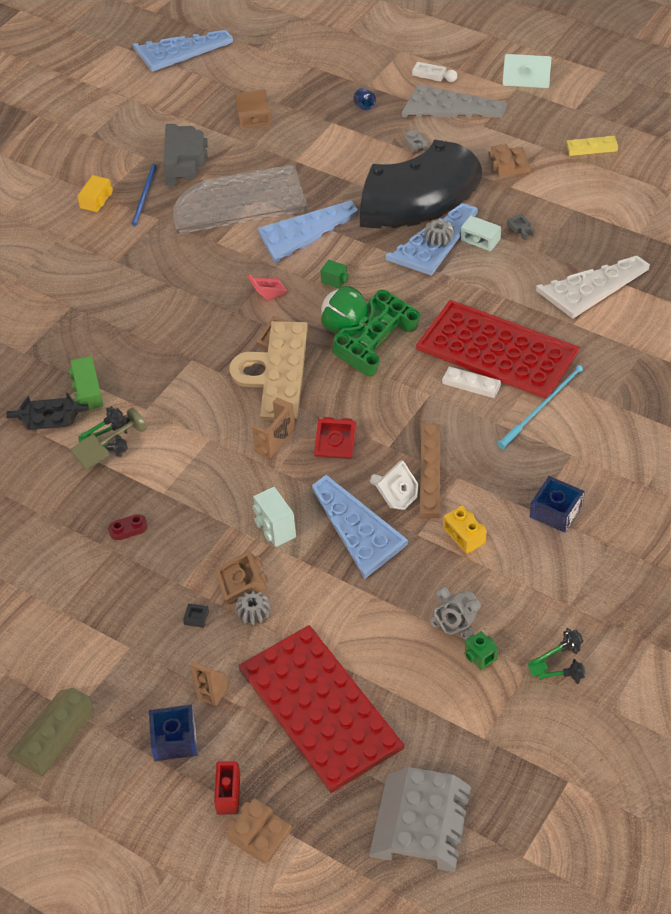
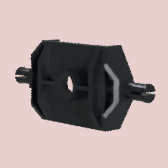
(34, 412)

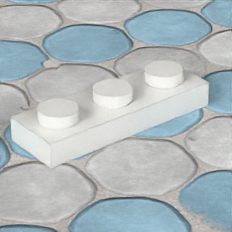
(471, 382)

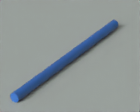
(144, 194)

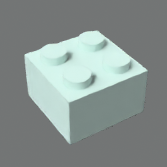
(274, 517)

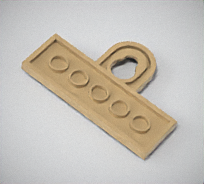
(283, 367)

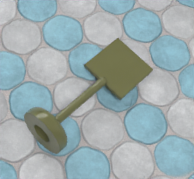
(92, 451)

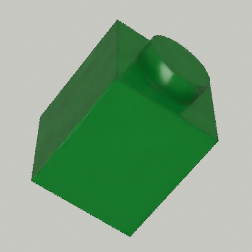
(334, 274)

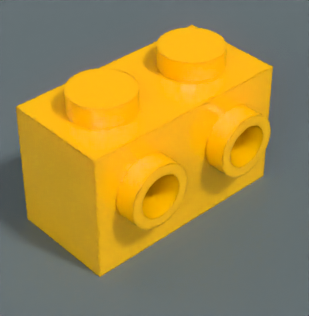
(94, 193)
(464, 529)

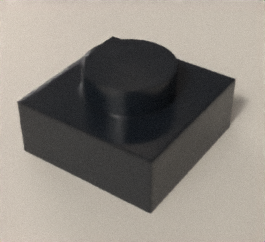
(196, 615)

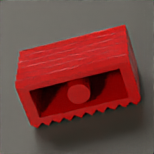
(227, 788)

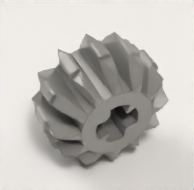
(439, 232)
(253, 608)

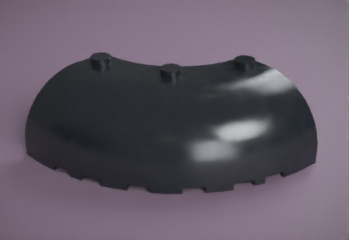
(419, 187)

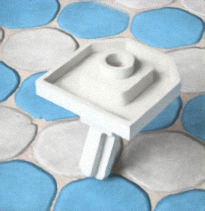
(397, 486)

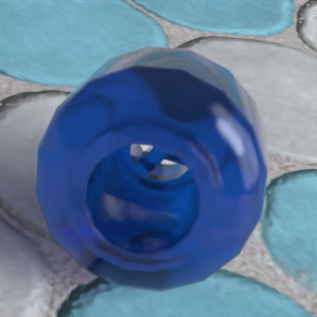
(364, 98)

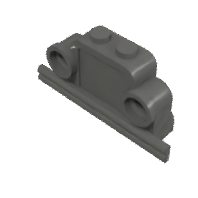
(183, 152)

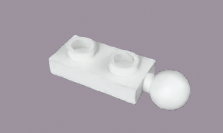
(433, 72)

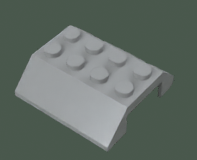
(421, 816)

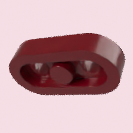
(128, 527)

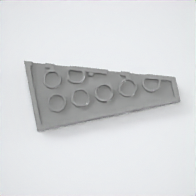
(447, 103)

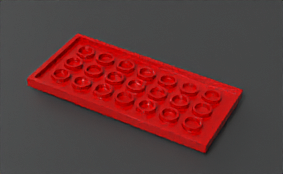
(498, 349)
(321, 708)

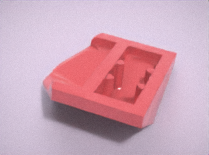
(268, 287)

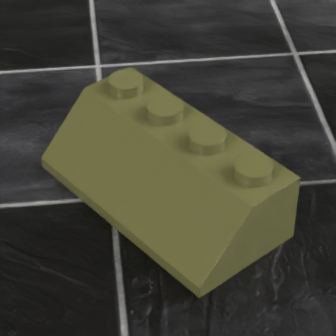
(52, 730)

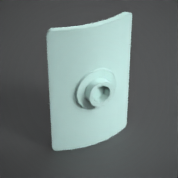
(527, 71)

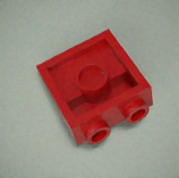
(335, 438)

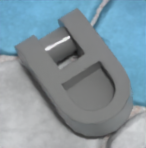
(415, 141)

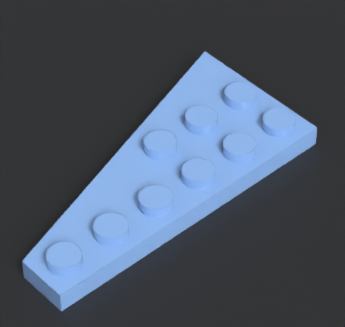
(180, 48)
(298, 232)
(423, 256)
(361, 530)

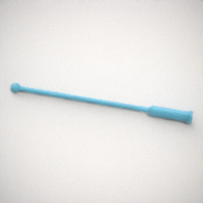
(518, 428)

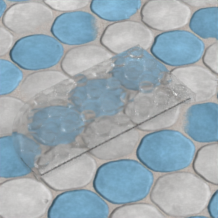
(239, 199)

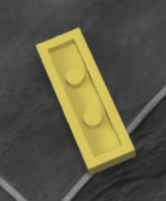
(592, 145)

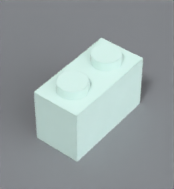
(480, 233)

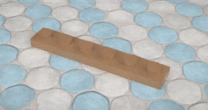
(430, 471)

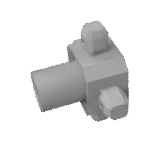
(455, 612)

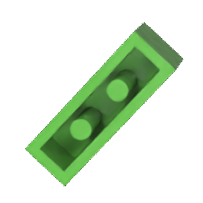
(85, 382)

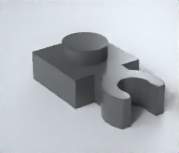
(521, 225)

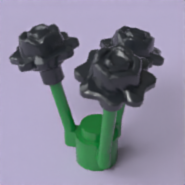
(118, 420)
(571, 641)

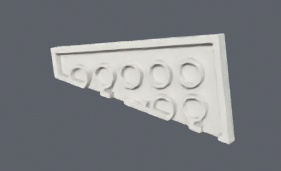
(590, 286)

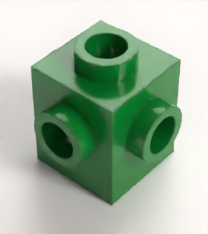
(481, 650)

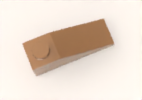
(208, 683)

